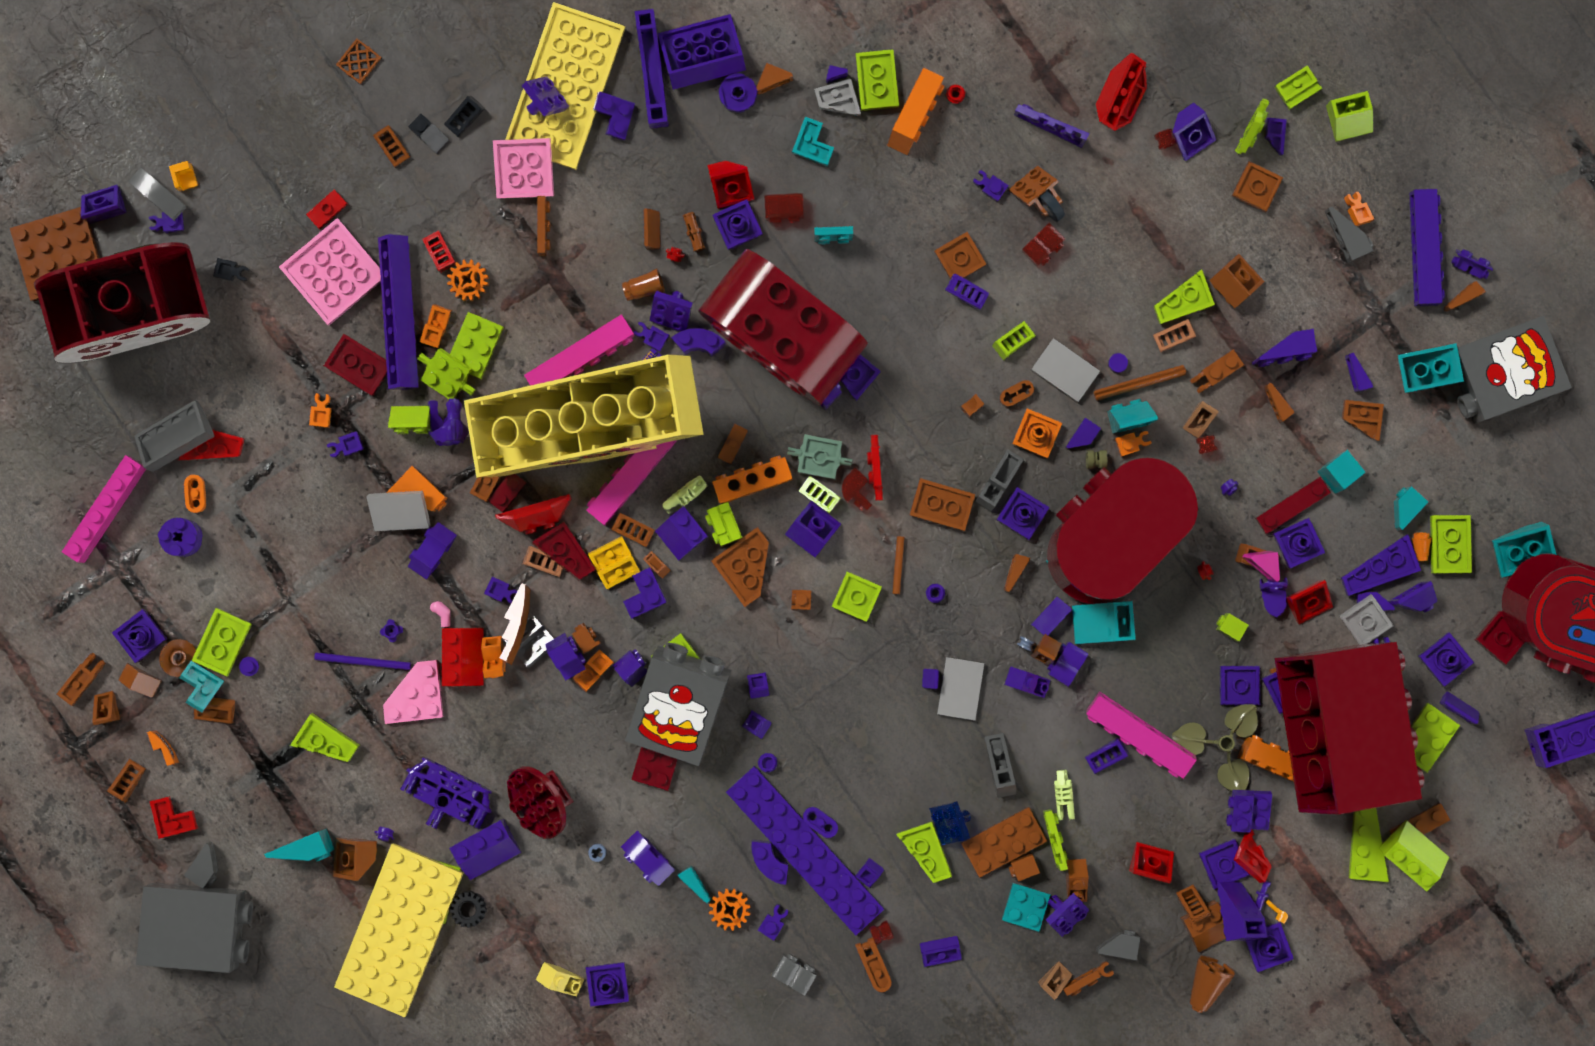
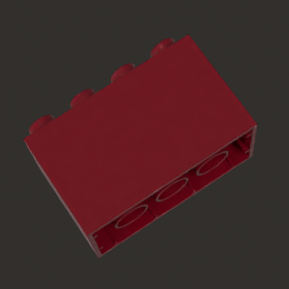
(1349, 728)

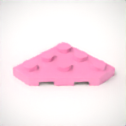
(416, 696)

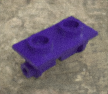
(1466, 259)

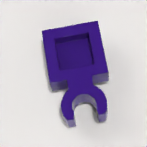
(992, 187)
(167, 223)
(654, 337)
(348, 445)
(499, 589)
(771, 924)

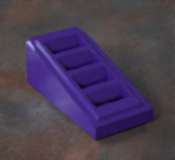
(977, 297)
(1357, 374)
(1110, 761)

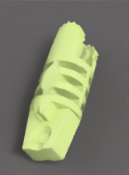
(684, 495)
(1064, 795)

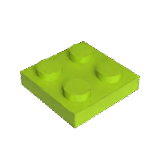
(856, 596)

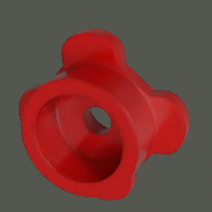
(675, 254)
(1205, 571)

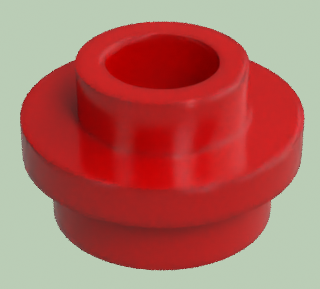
(955, 88)

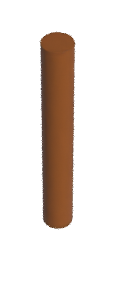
(898, 565)

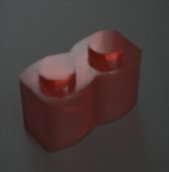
(784, 207)
(1043, 245)

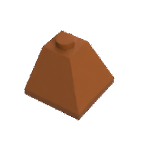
(353, 857)

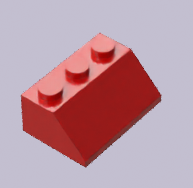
(462, 657)

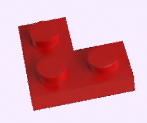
(167, 822)

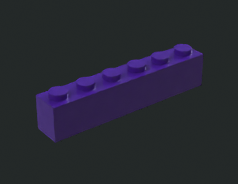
(1426, 247)

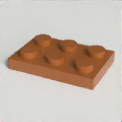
(942, 504)

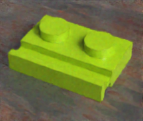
(1298, 87)

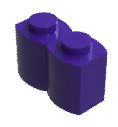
(1067, 663)

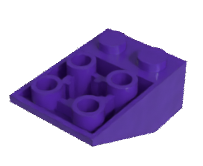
(1296, 345)
(1240, 914)

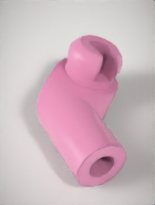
(443, 611)

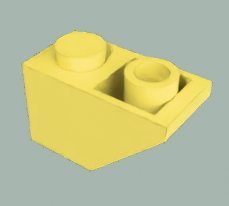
(559, 979)

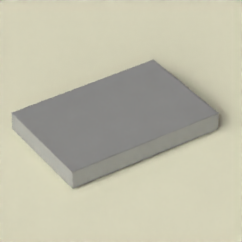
(1065, 370)
(398, 511)
(960, 688)

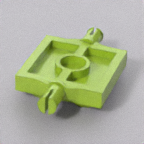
(1254, 127)
(446, 374)

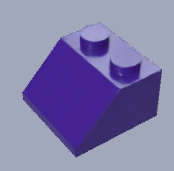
(813, 529)
(681, 533)

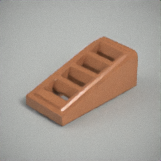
(1187, 323)
(527, 558)

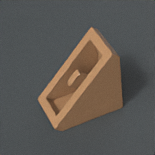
(1200, 419)
(1055, 980)

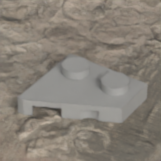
(838, 98)

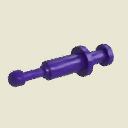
(1262, 894)

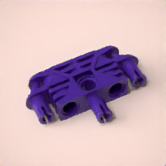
(452, 782)

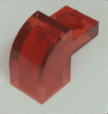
(850, 489)

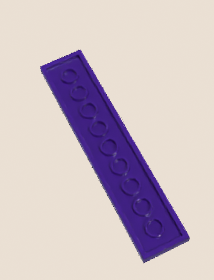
(805, 850)

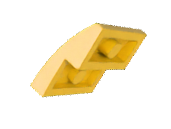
(614, 562)

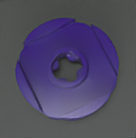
(744, 84)

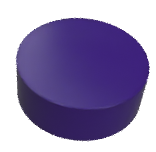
(1118, 363)

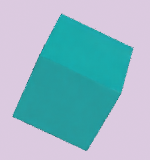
(1341, 471)

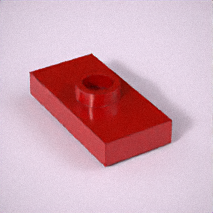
(327, 209)

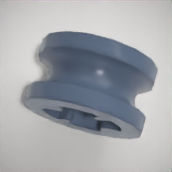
(1026, 644)
(599, 858)

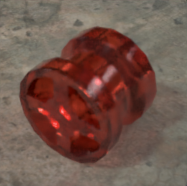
(1165, 139)
(1206, 444)

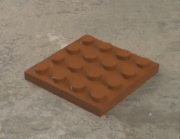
(52, 245)

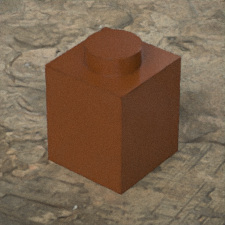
(1023, 867)

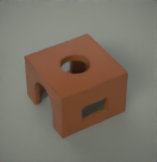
(972, 406)

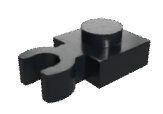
(228, 269)

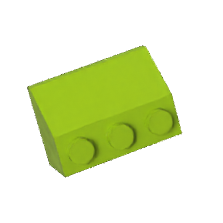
(1415, 855)

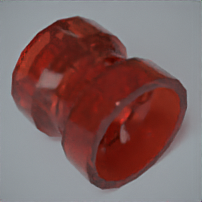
(885, 930)

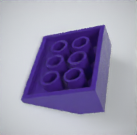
(702, 51)

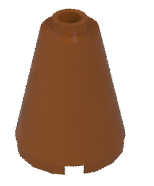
(1209, 982)

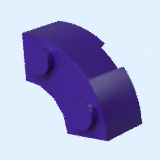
(698, 339)
(427, 557)
(631, 667)
(647, 858)
(768, 863)

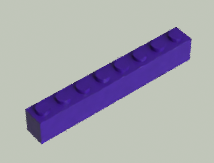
(398, 312)

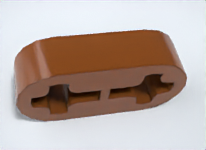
(1019, 397)

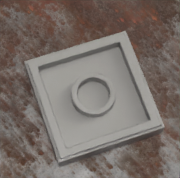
(1366, 620)

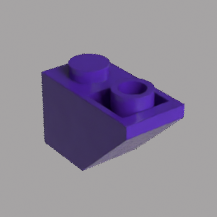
(1027, 682)

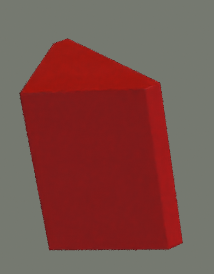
(1310, 601)
(1152, 862)

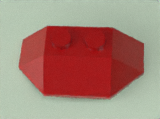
(1122, 93)
(537, 515)

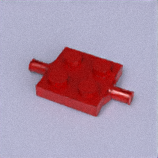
(874, 460)

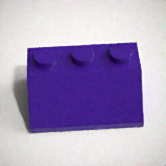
(485, 849)

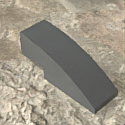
(157, 194)
(999, 480)

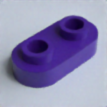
(819, 823)

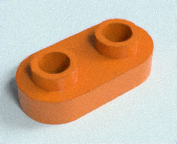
(193, 494)

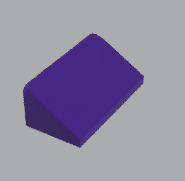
(1051, 616)
(1460, 708)
(940, 951)

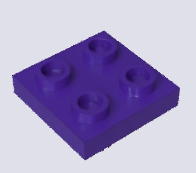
(544, 97)
(737, 224)
(671, 310)
(1022, 513)
(1298, 543)
(139, 636)
(1446, 659)
(1066, 913)
(1271, 950)
(607, 984)

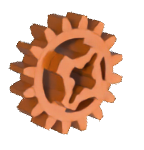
(472, 273)
(723, 897)

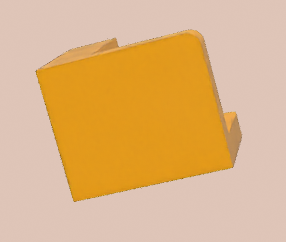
(183, 176)

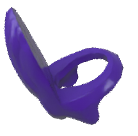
(1274, 596)

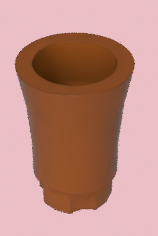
(643, 285)

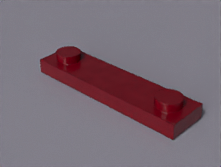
(1292, 505)

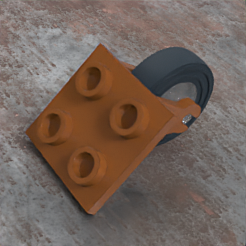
(1038, 190)

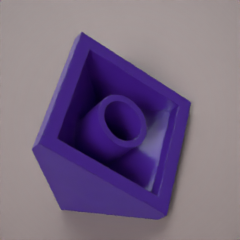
(102, 204)

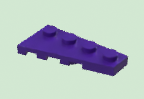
(859, 377)

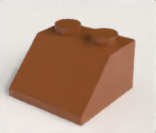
(1236, 281)
(1208, 930)

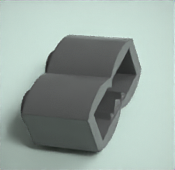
(794, 974)

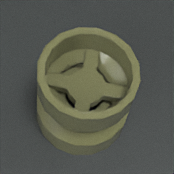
(1096, 459)

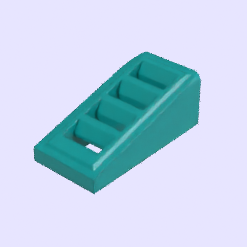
(692, 880)

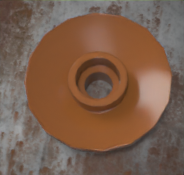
(183, 649)

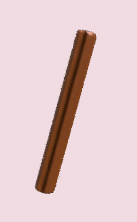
(1139, 382)

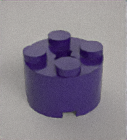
(170, 533)

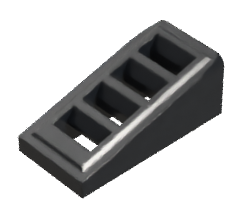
(459, 111)

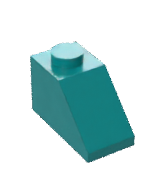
(1407, 506)

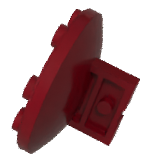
(540, 800)

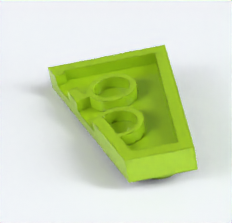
(1185, 300)
(325, 739)
(1055, 839)
(927, 849)

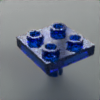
(950, 822)

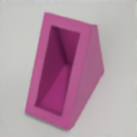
(1266, 563)

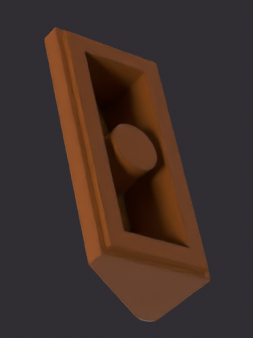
(651, 229)
(218, 711)

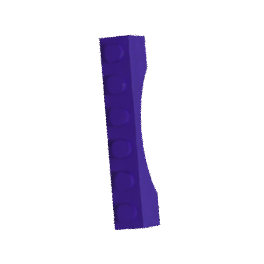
(651, 68)

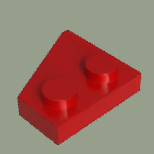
(1252, 858)

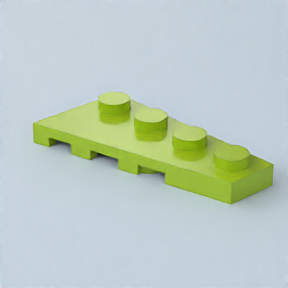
(1366, 857)

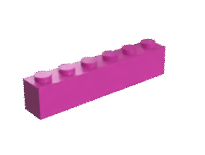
(583, 353)
(625, 482)
(104, 509)
(1141, 735)

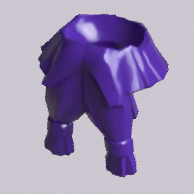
(449, 430)

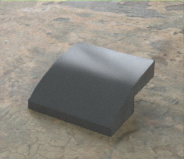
(533, 641)

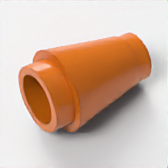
(1421, 545)

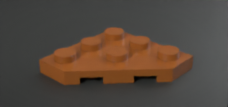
(744, 566)

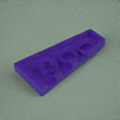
(1051, 125)
(1388, 565)

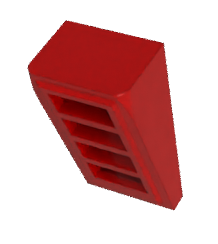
(446, 264)

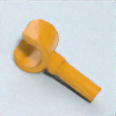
(1281, 916)

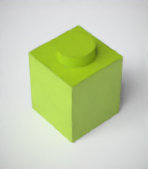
(1231, 626)

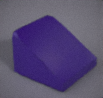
(836, 73)
(930, 678)
(758, 685)
(756, 724)
(869, 872)

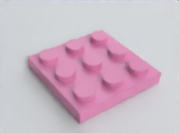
(523, 168)

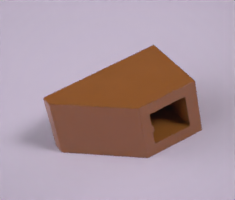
(1077, 878)

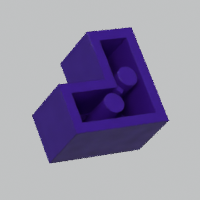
(649, 596)
(564, 656)

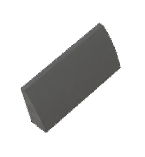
(173, 436)

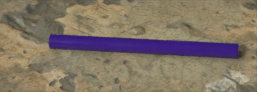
(362, 661)

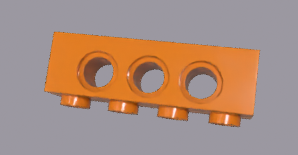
(777, 463)

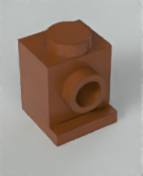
(801, 599)
(585, 638)

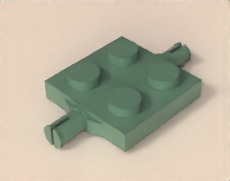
(819, 456)

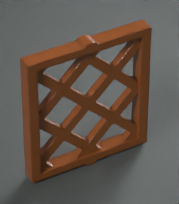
(347, 54)

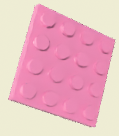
(332, 271)

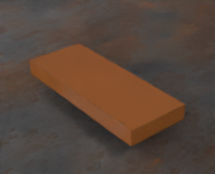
(732, 444)

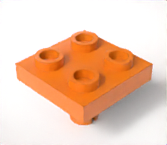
(1037, 433)

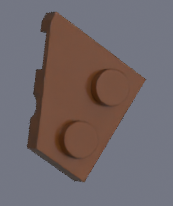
(1364, 417)

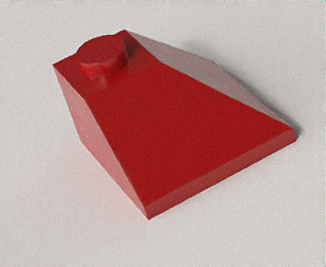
(730, 183)

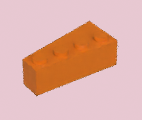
(915, 111)
(1266, 756)

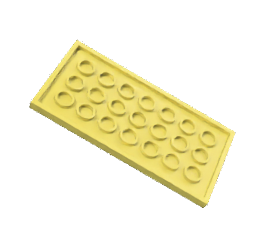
(578, 58)
(398, 930)

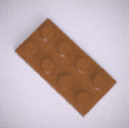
(1003, 842)

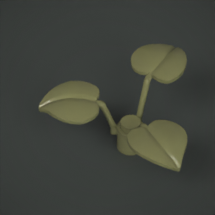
(1242, 722)

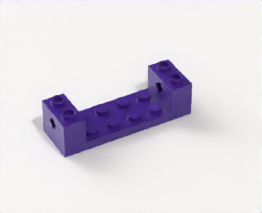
(1562, 740)

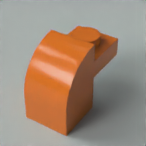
(492, 649)

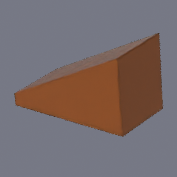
(656, 564)

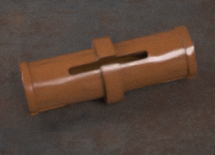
(694, 232)

